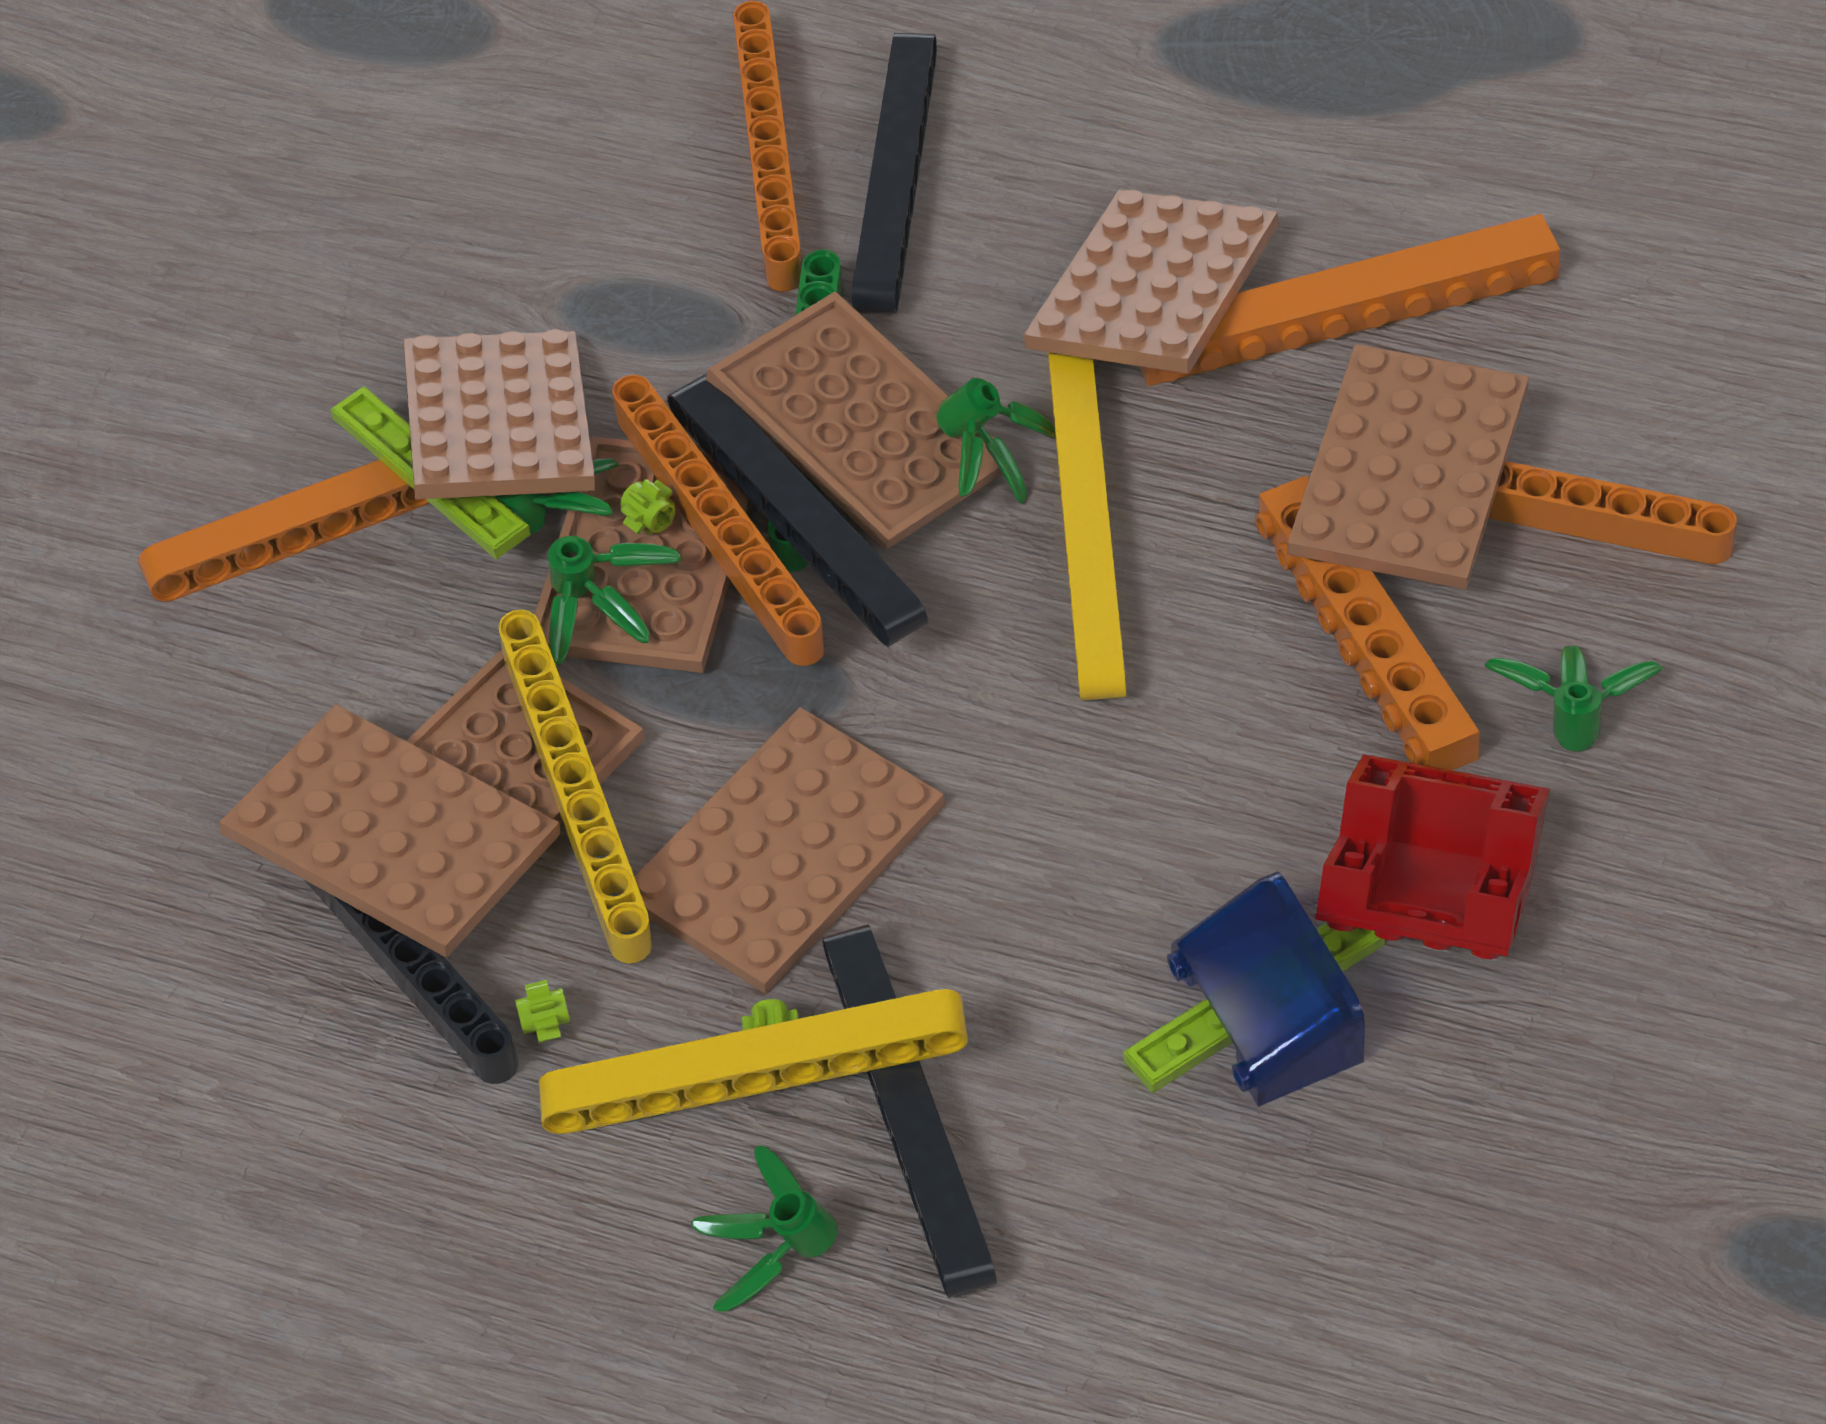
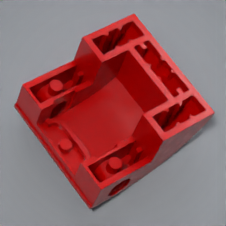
(1433, 856)

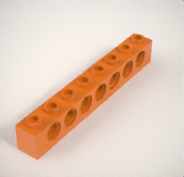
(1376, 642)

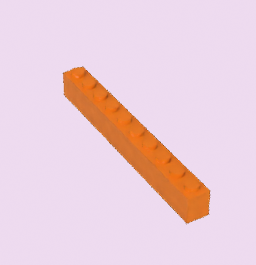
(1378, 292)

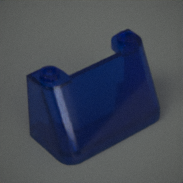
(1273, 990)

